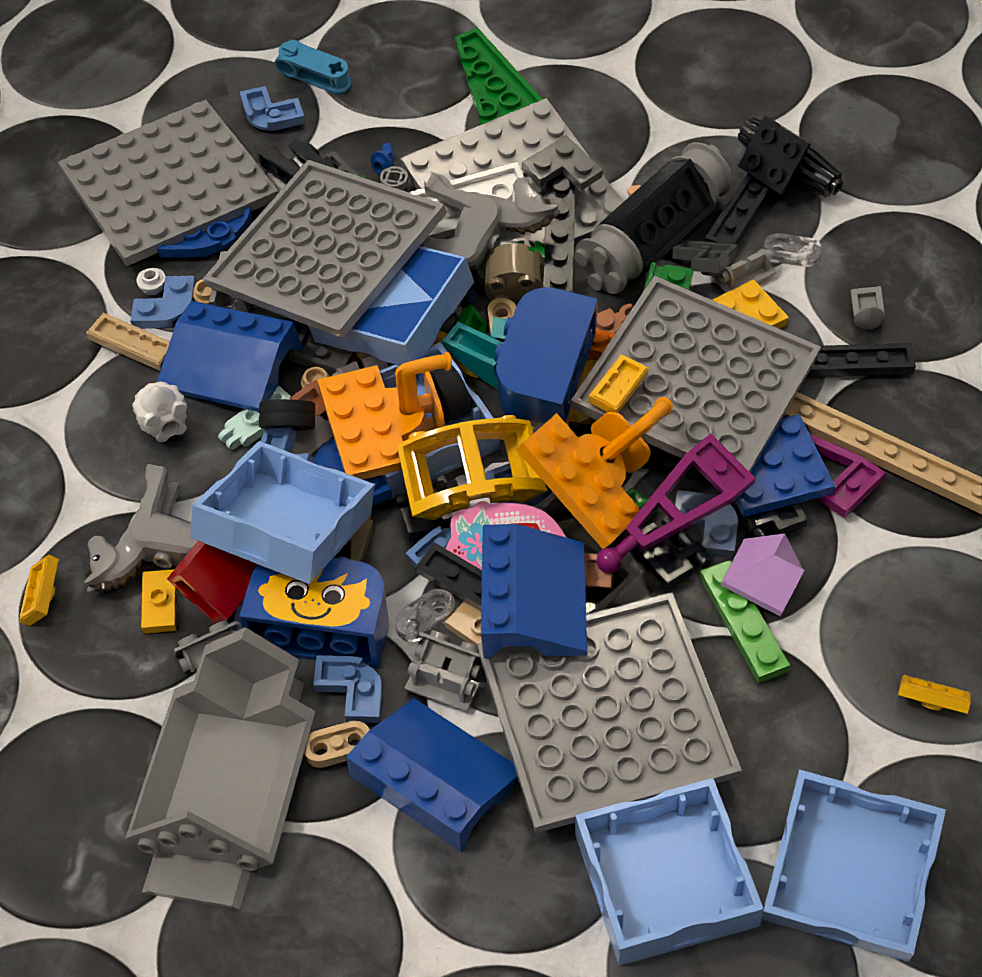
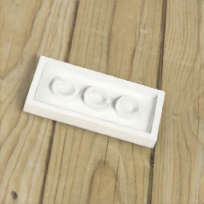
(491, 182)

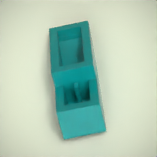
(474, 351)

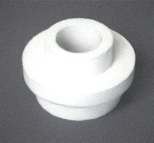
(151, 281)

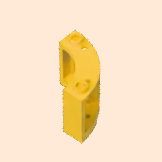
(430, 505)

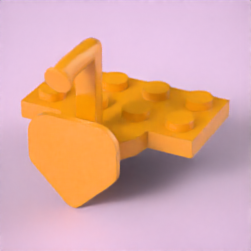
(375, 419)
(591, 468)

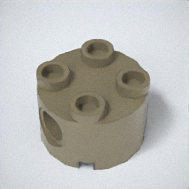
(513, 272)

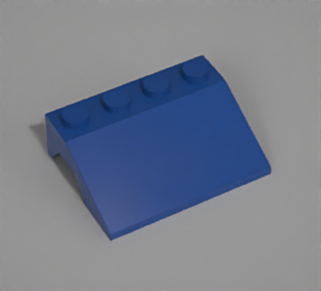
(227, 355)
(532, 591)
(432, 771)

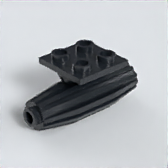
(782, 157)

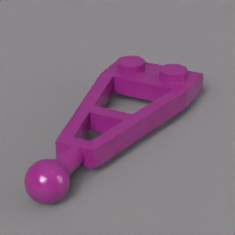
(716, 466)
(854, 482)

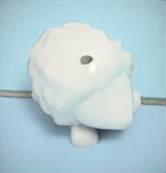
(160, 410)

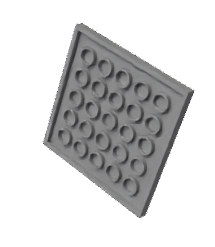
(503, 143)
(167, 181)
(325, 247)
(714, 366)
(610, 721)

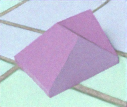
(765, 572)

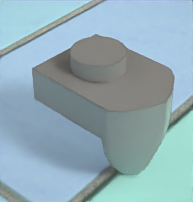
(867, 307)

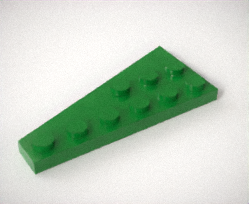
(491, 78)

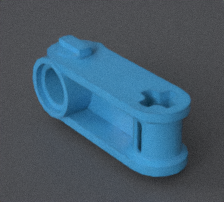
(313, 67)

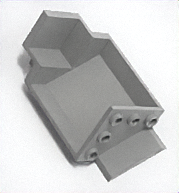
(222, 772)

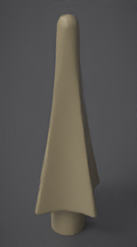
(361, 540)

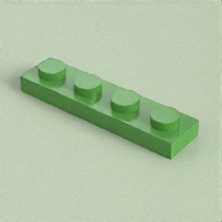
(745, 626)

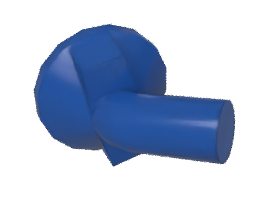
(383, 159)

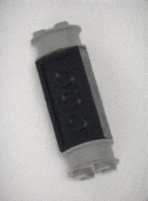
(654, 218)

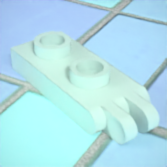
(245, 425)

